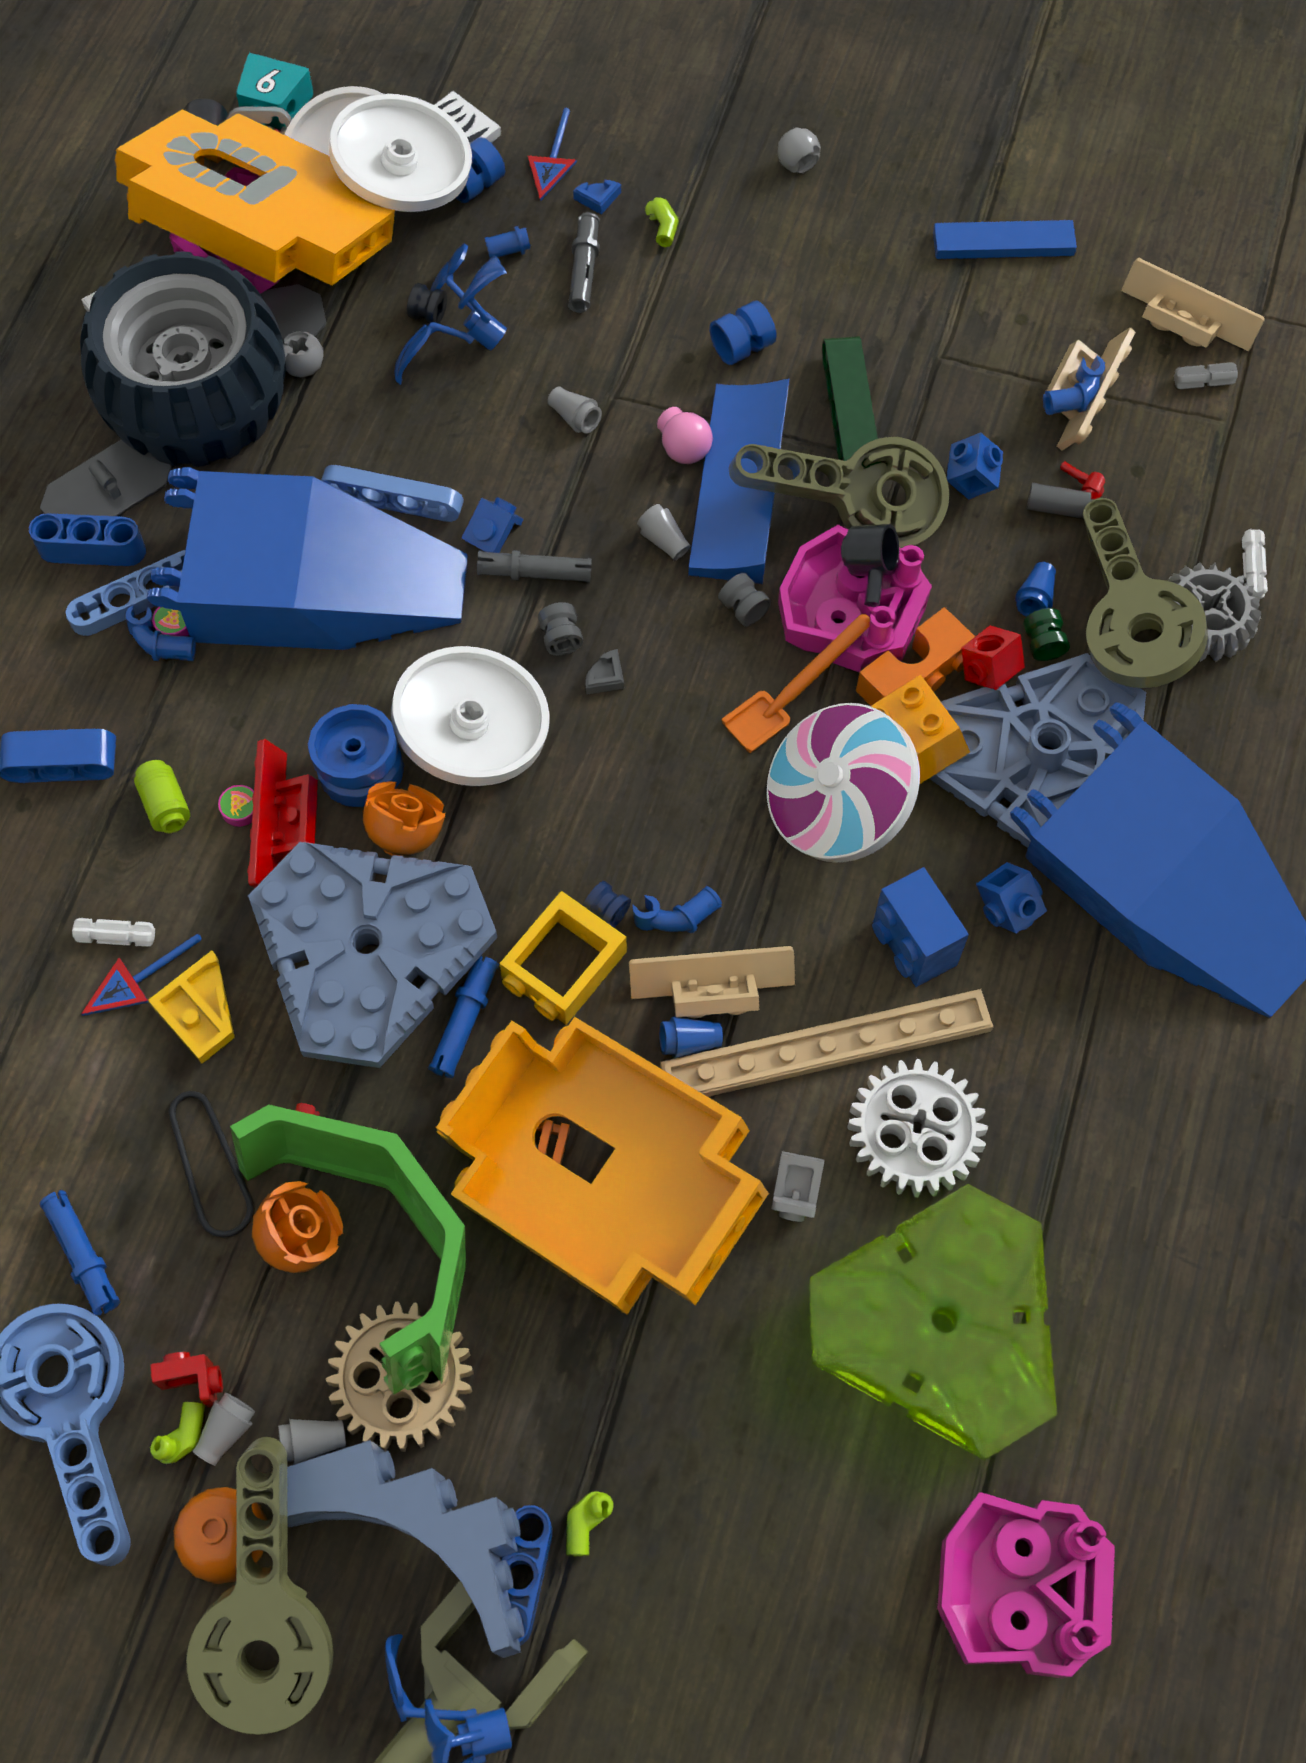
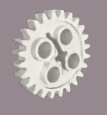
(908, 1163)

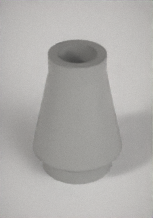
(577, 410)
(662, 530)
(223, 1427)
(310, 1438)

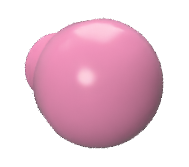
(684, 435)

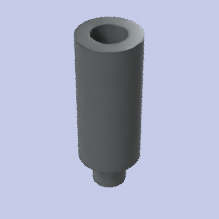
(1057, 500)

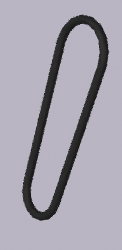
(188, 1172)

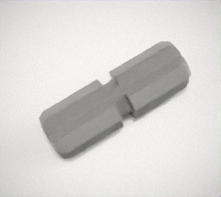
(1213, 375)

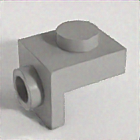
(797, 1186)

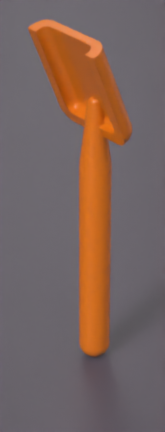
(763, 716)

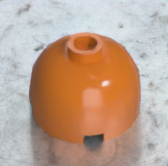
(402, 819)
(296, 1228)
(208, 1535)

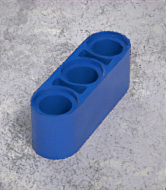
(64, 537)
(57, 755)
(535, 1556)

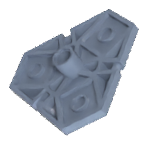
(1008, 740)
(328, 908)

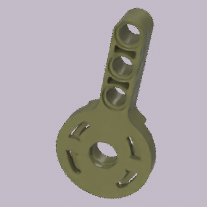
(856, 488)
(1137, 606)
(260, 1611)

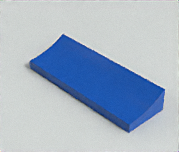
(734, 519)

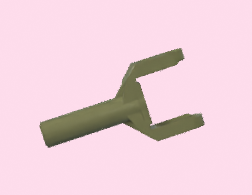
(457, 1689)

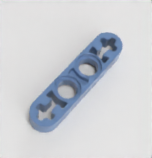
(396, 493)
(132, 585)

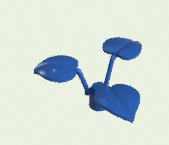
(479, 323)
(480, 1734)

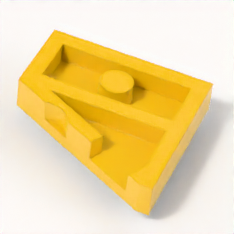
(197, 1008)

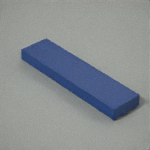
(1004, 239)

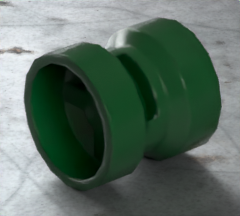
(1046, 634)

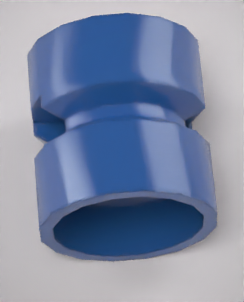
(485, 169)
(740, 333)

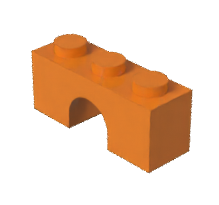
(939, 646)

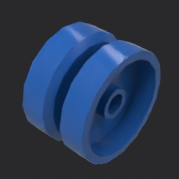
(353, 752)

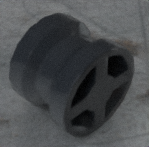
(426, 303)

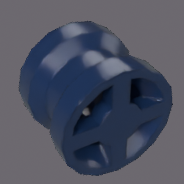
(607, 904)

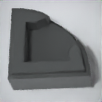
(605, 674)

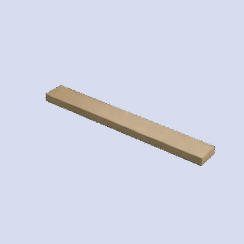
(833, 1044)

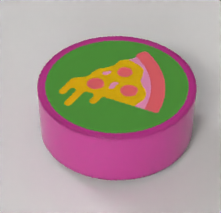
(169, 622)
(237, 805)

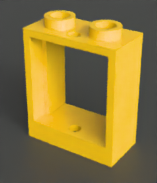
(586, 926)

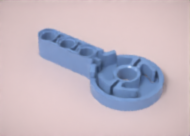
(68, 1410)

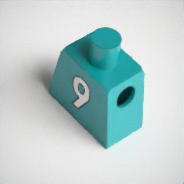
(274, 84)

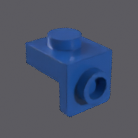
(491, 524)

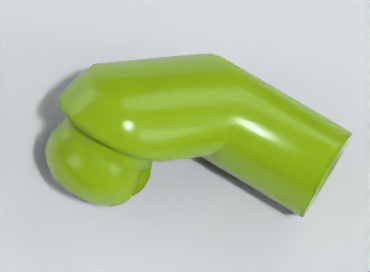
(668, 220)
(183, 1439)
(583, 1518)

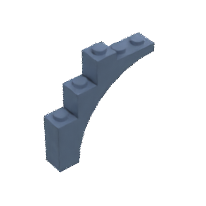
(469, 1539)

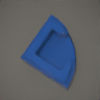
(597, 195)

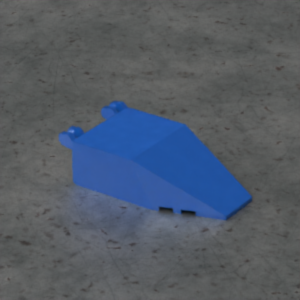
(302, 565)
(1172, 869)

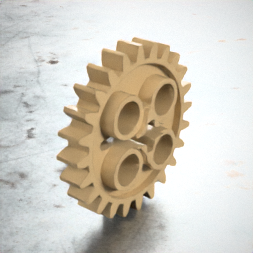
(372, 1405)

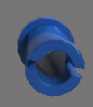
(508, 243)

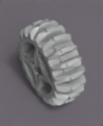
(1216, 592)

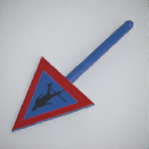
(550, 170)
(122, 989)

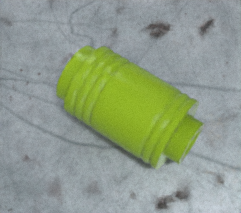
(161, 796)

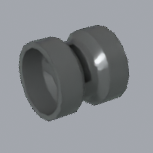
(744, 599)
(561, 633)

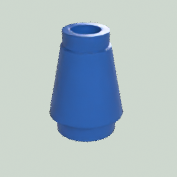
(1037, 589)
(688, 1036)

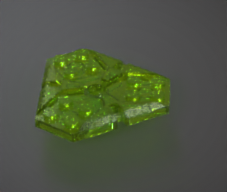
(976, 1266)

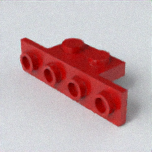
(281, 811)

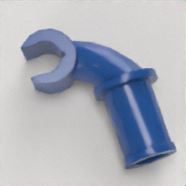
(1080, 394)
(156, 643)
(682, 917)

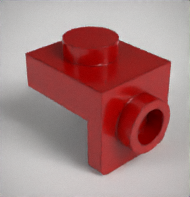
(182, 1370)

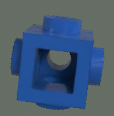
(974, 466)
(1011, 898)

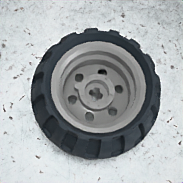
(183, 358)

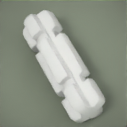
(1255, 561)
(113, 932)

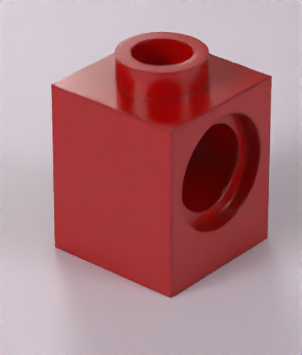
(993, 657)

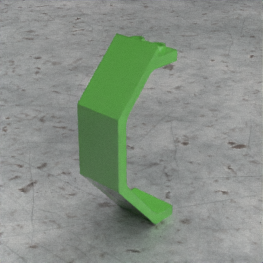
(381, 1159)

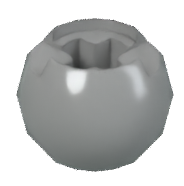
(798, 150)
(302, 354)

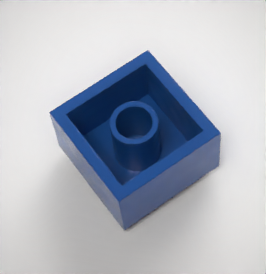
(919, 927)

